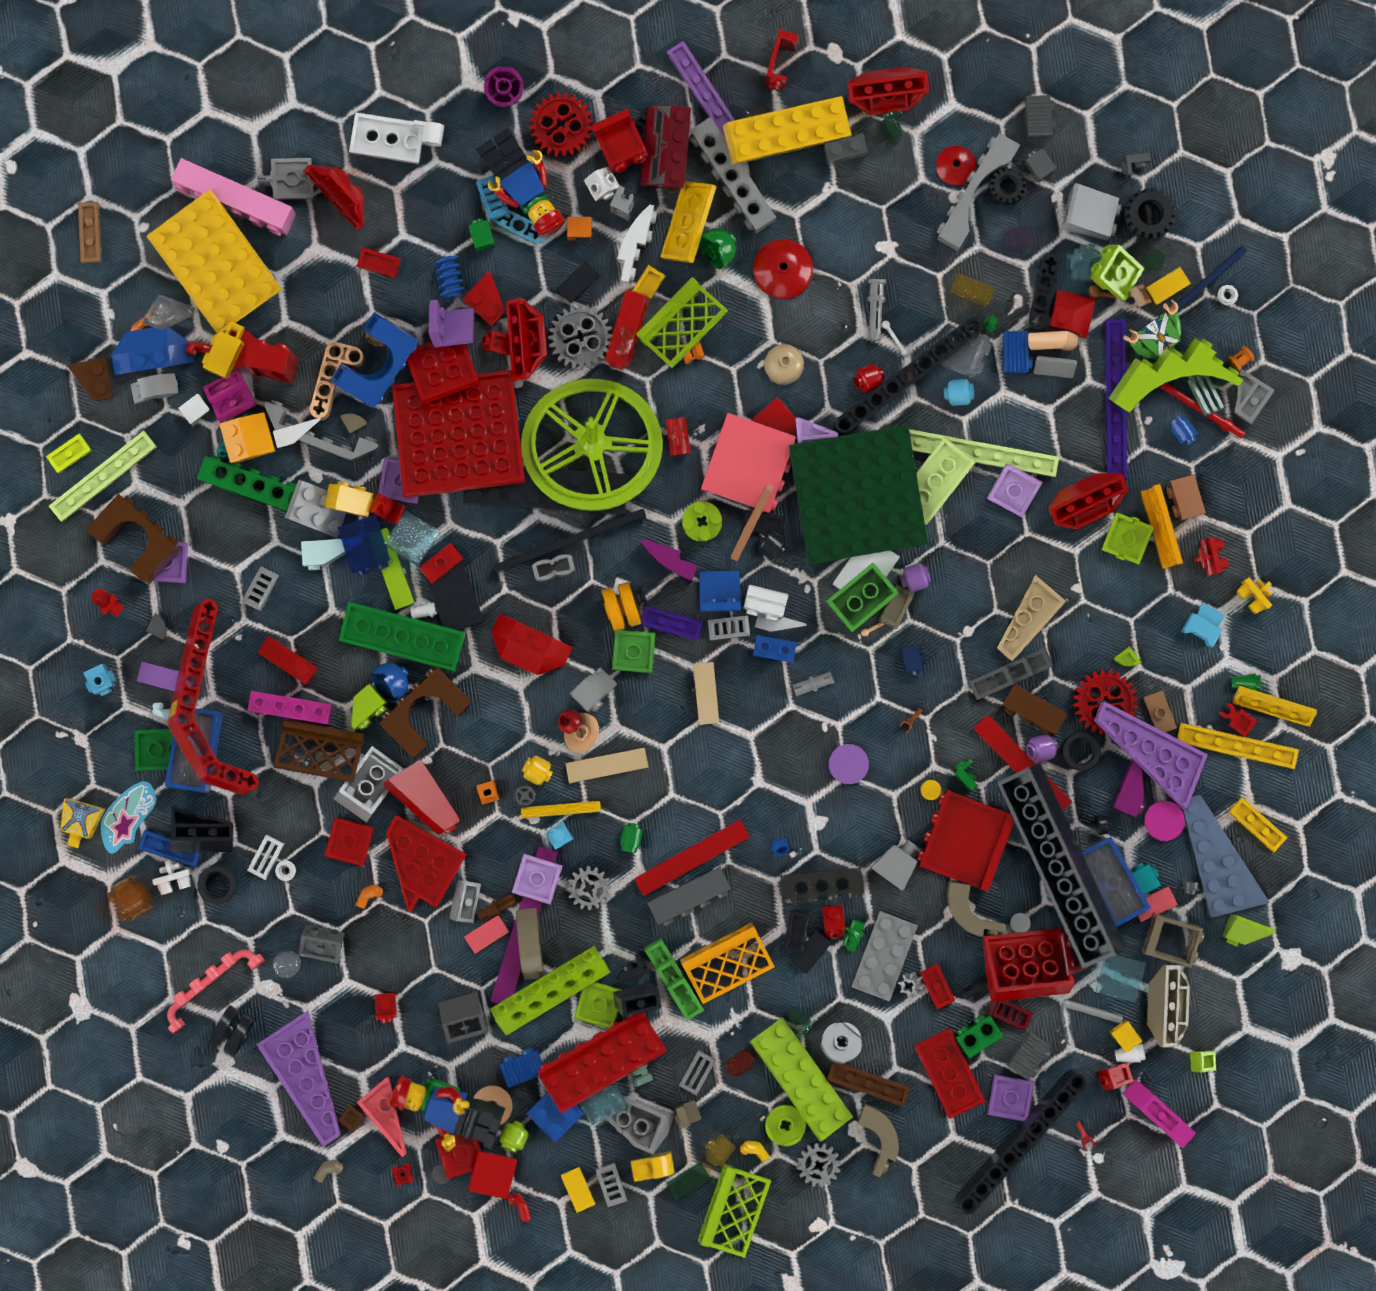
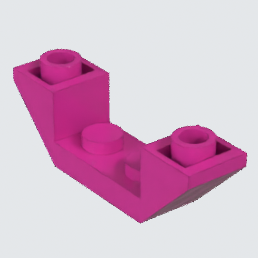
(1159, 1113)

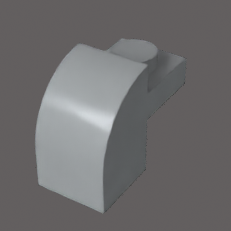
(154, 387)

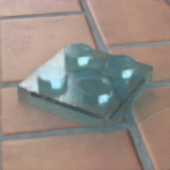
(412, 538)
(1121, 977)

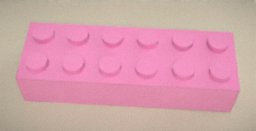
(235, 197)

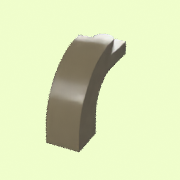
(959, 907)
(529, 943)
(878, 1122)

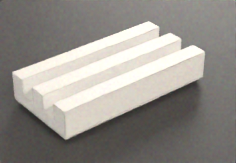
(273, 841)

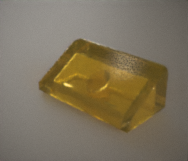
(972, 289)

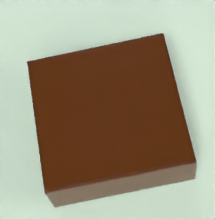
(351, 1118)

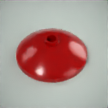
(778, 282)

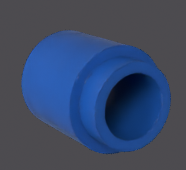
(1183, 430)

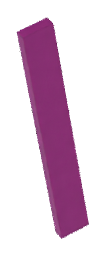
(511, 963)

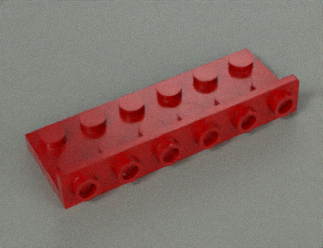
(601, 1061)

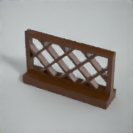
(326, 736)

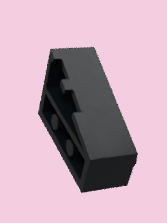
(199, 833)

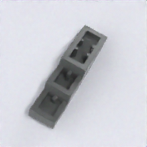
(1011, 673)

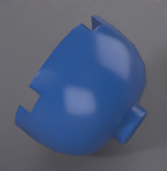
(390, 680)

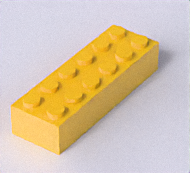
(786, 130)

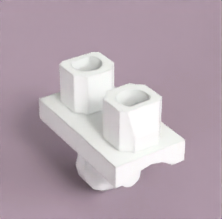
(164, 882)

